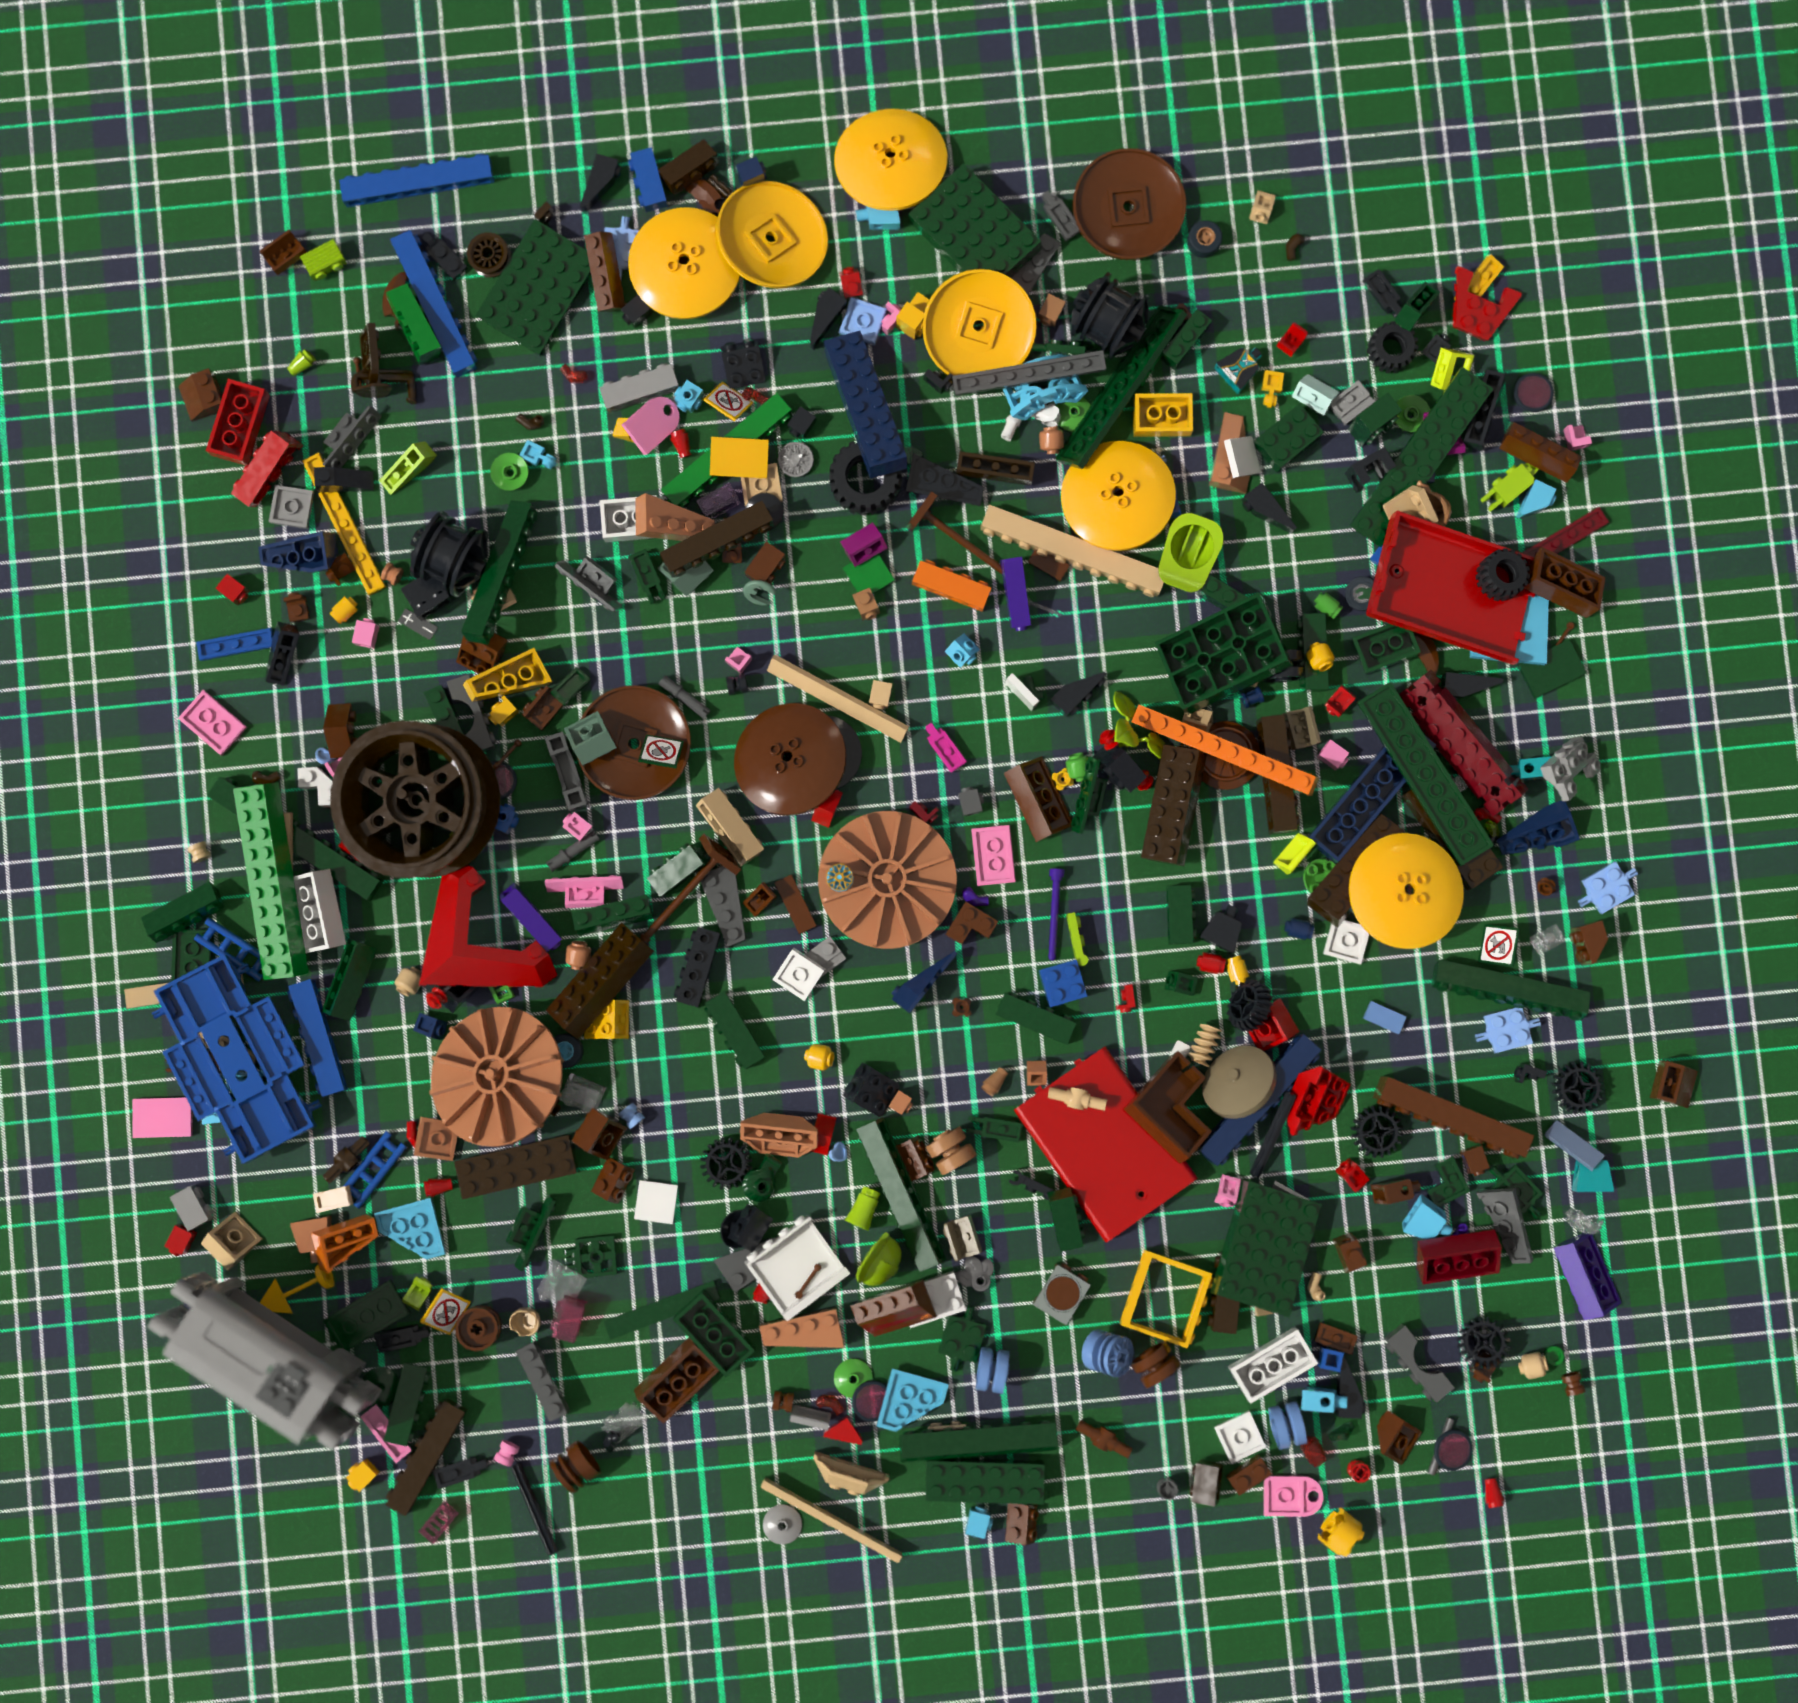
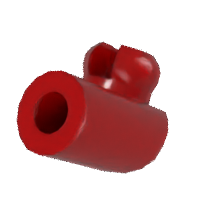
(1483, 813)
(411, 1132)

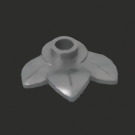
(973, 1271)

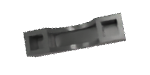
(480, 731)
(567, 771)
(1403, 1344)
(541, 1381)

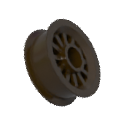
(480, 262)

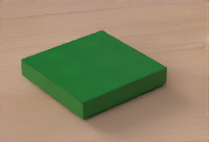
(869, 574)

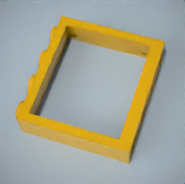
(1194, 1317)

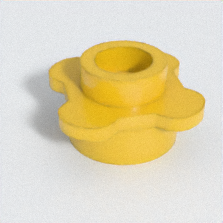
(1061, 784)

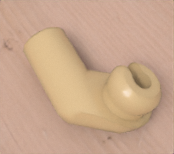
(1314, 1288)

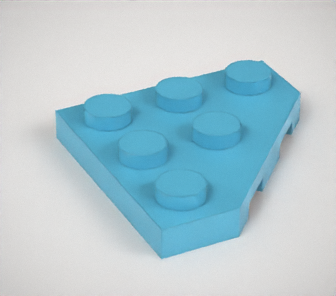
(413, 1227)
(909, 1398)

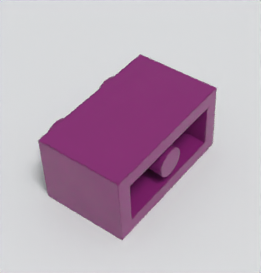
(863, 544)

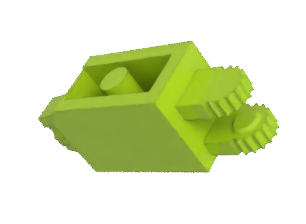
(1511, 486)

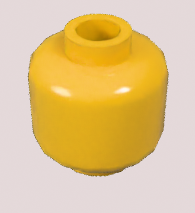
(1320, 656)
(819, 1057)

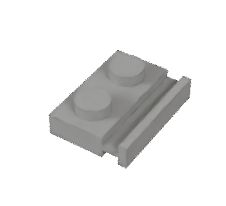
(1351, 402)
(826, 954)

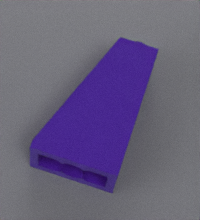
(1016, 593)
(530, 917)

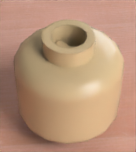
(408, 981)
(1533, 1365)

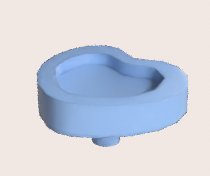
(323, 756)
(838, 1153)

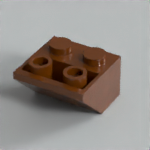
(481, 656)
(1589, 941)
(1673, 1084)

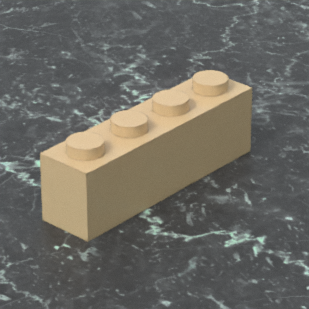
(730, 827)

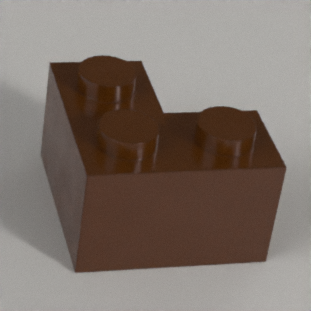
(339, 728)
(970, 918)

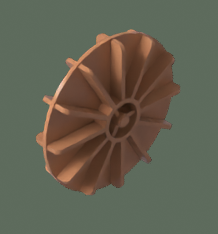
(899, 883)
(496, 1076)

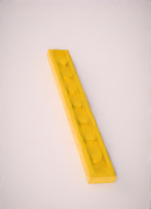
(348, 532)

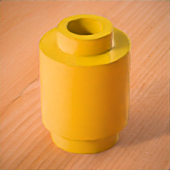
(344, 609)
(1237, 969)

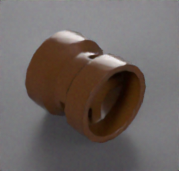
(1573, 1386)
(787, 1401)

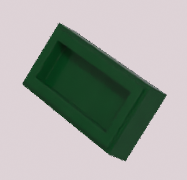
(570, 686)

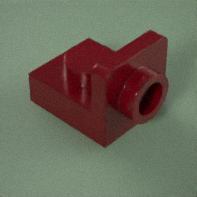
(920, 811)

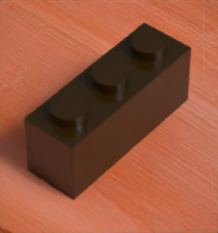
(689, 167)

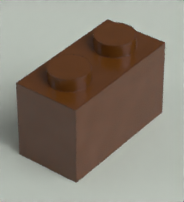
(766, 564)
(1248, 1474)

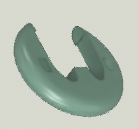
(751, 588)

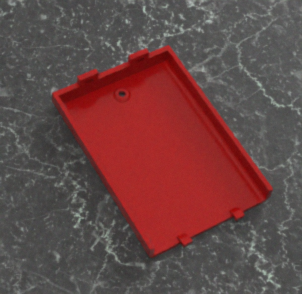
(1440, 591)
(1101, 1152)

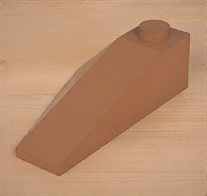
(1221, 473)

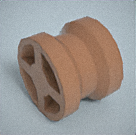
(392, 574)

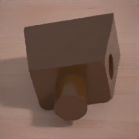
(1394, 1191)
(1349, 1252)

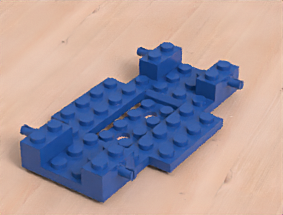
(262, 1113)

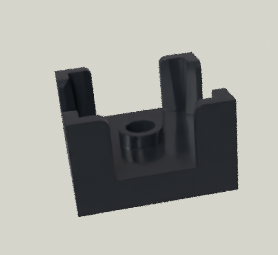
(1379, 460)

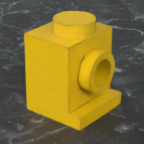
(503, 712)

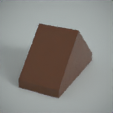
(759, 899)

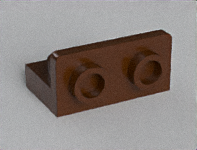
(915, 1158)

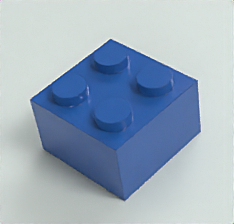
(1062, 983)

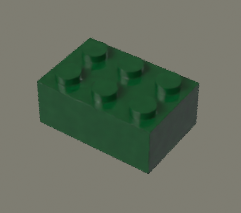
(1374, 420)
(1288, 438)
(1385, 647)

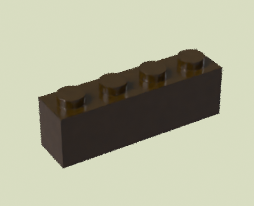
(995, 468)
(1225, 1311)

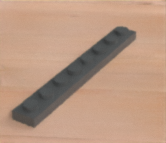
(1029, 373)

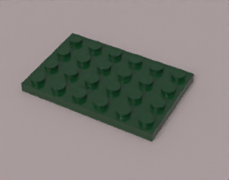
(536, 287)

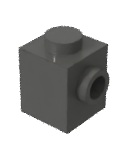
(970, 801)

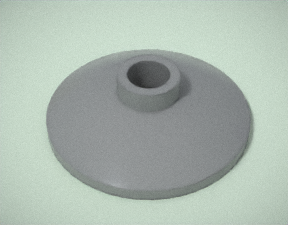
(784, 1514)

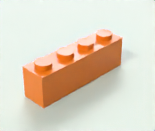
(951, 586)

